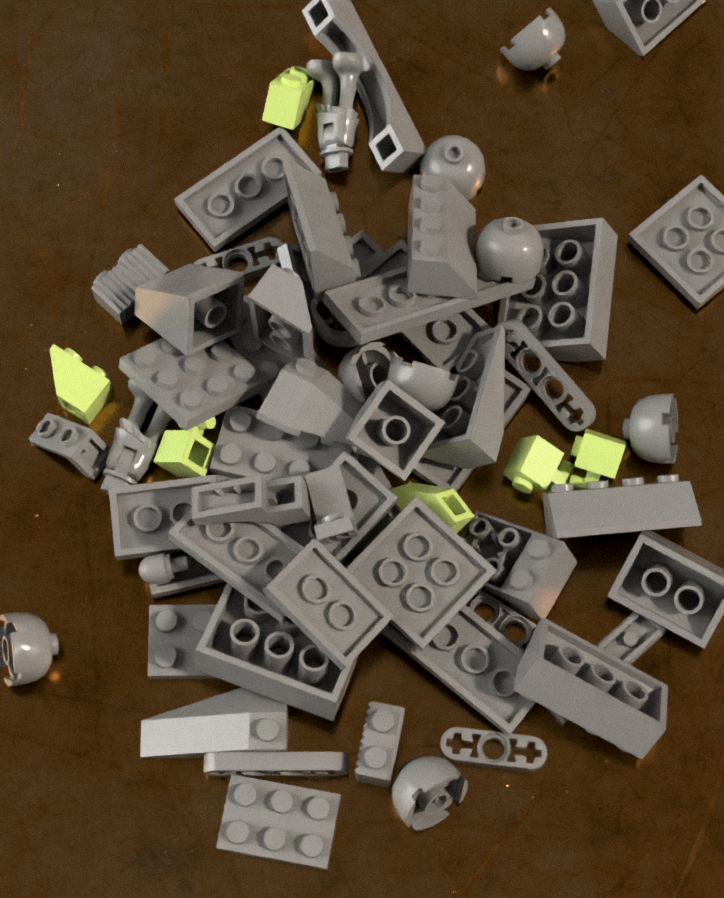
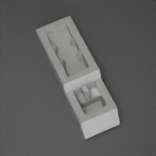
(252, 500)

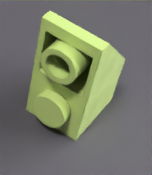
(289, 98)
(78, 386)
(441, 500)

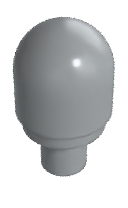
(162, 567)

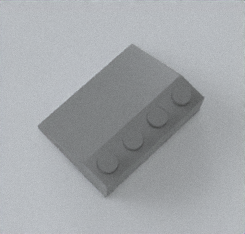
(570, 293)
(269, 657)

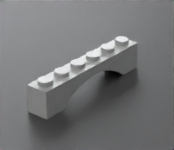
(391, 129)

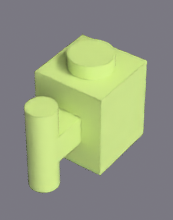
(187, 451)
(596, 454)
(535, 465)

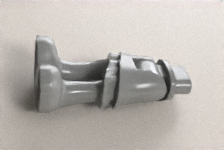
(335, 123)
(131, 450)

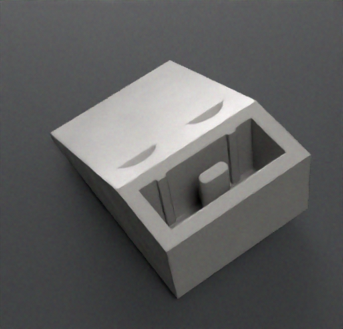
(527, 563)

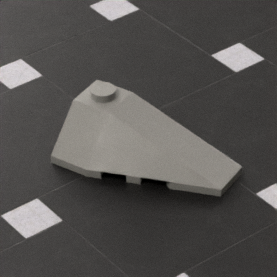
(310, 402)
(476, 408)
(222, 723)

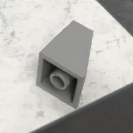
(192, 306)

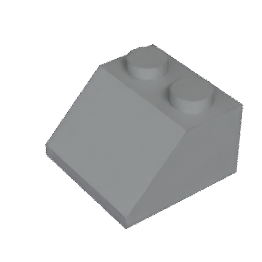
(394, 429)

